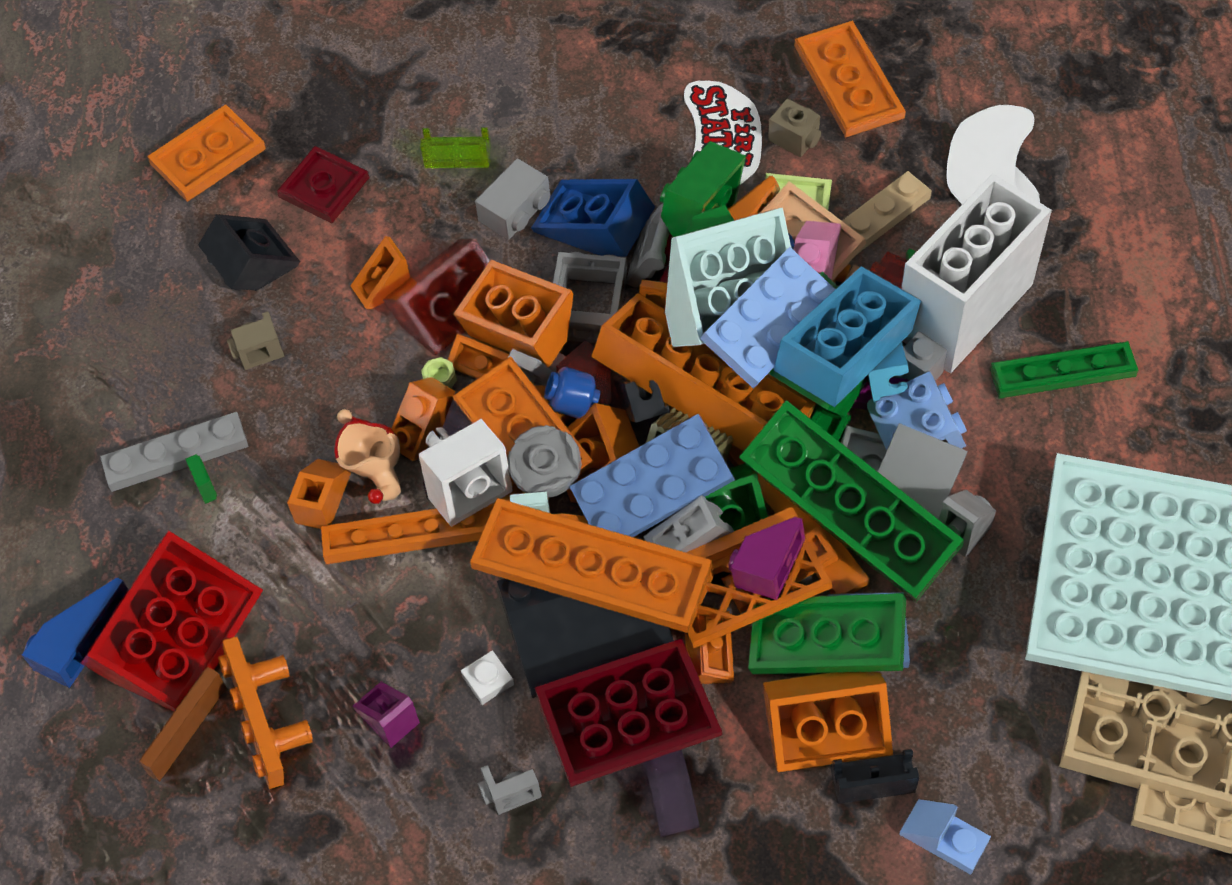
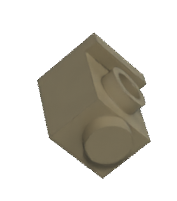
(255, 343)

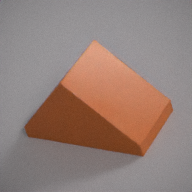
(381, 274)

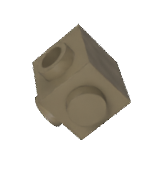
(794, 128)

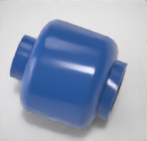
(571, 392)

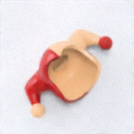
(369, 452)

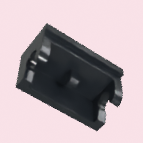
(640, 403)
(874, 777)

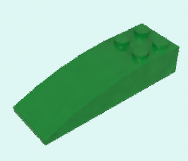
(852, 501)

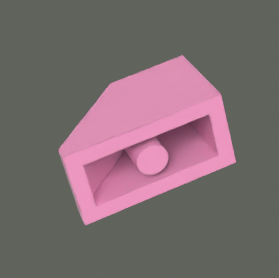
(818, 245)

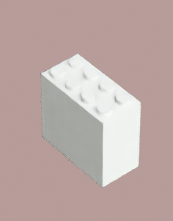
(976, 267)

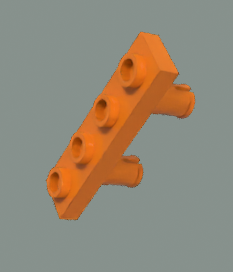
(255, 729)

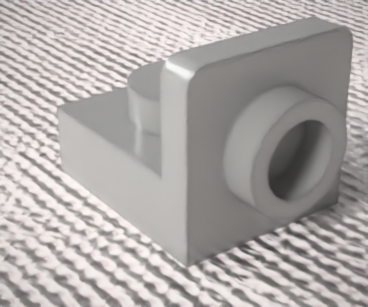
(512, 792)

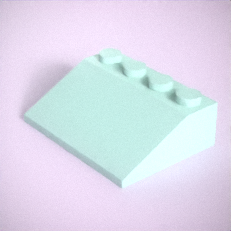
(716, 267)

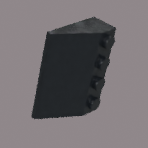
(570, 636)

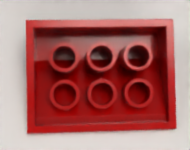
(171, 623)

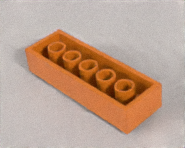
(690, 377)

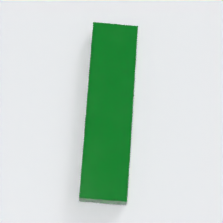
(1063, 369)

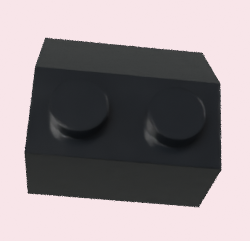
(246, 251)

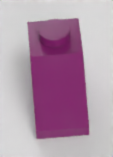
(767, 558)

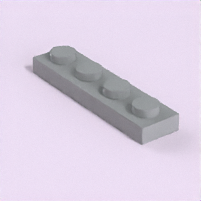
(169, 451)

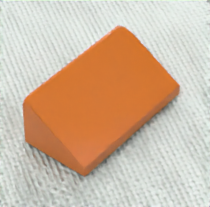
(474, 356)
(713, 659)

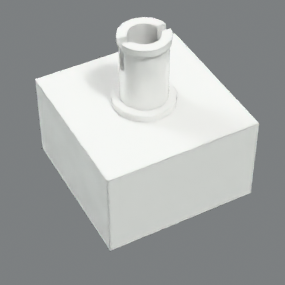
(464, 471)

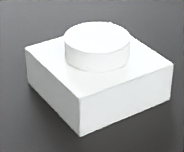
(487, 677)

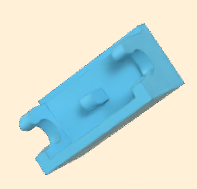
(892, 365)

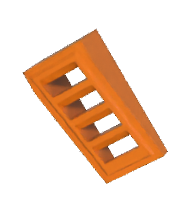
(756, 199)

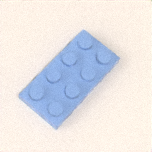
(753, 326)

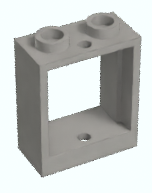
(591, 268)

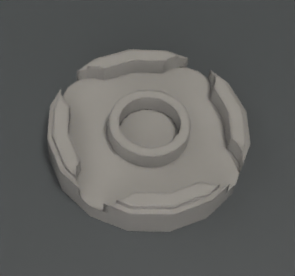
(544, 461)

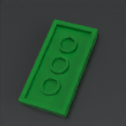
(831, 636)

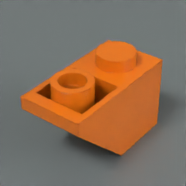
(420, 412)
(318, 493)

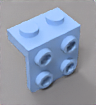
(921, 408)

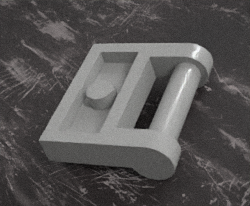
(649, 250)

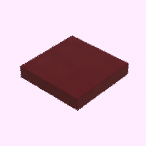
(323, 184)

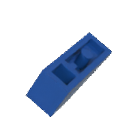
(69, 635)

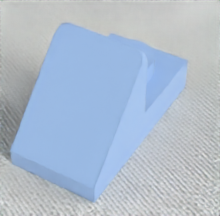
(941, 833)

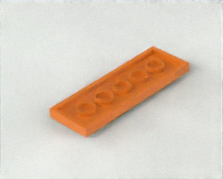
(592, 565)

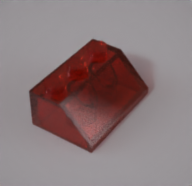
(431, 296)

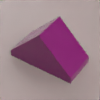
(387, 713)

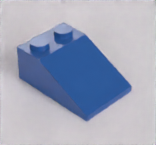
(596, 215)

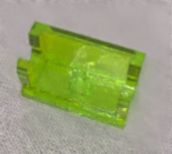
(456, 151)

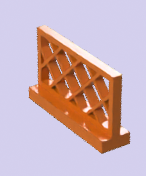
(720, 552)

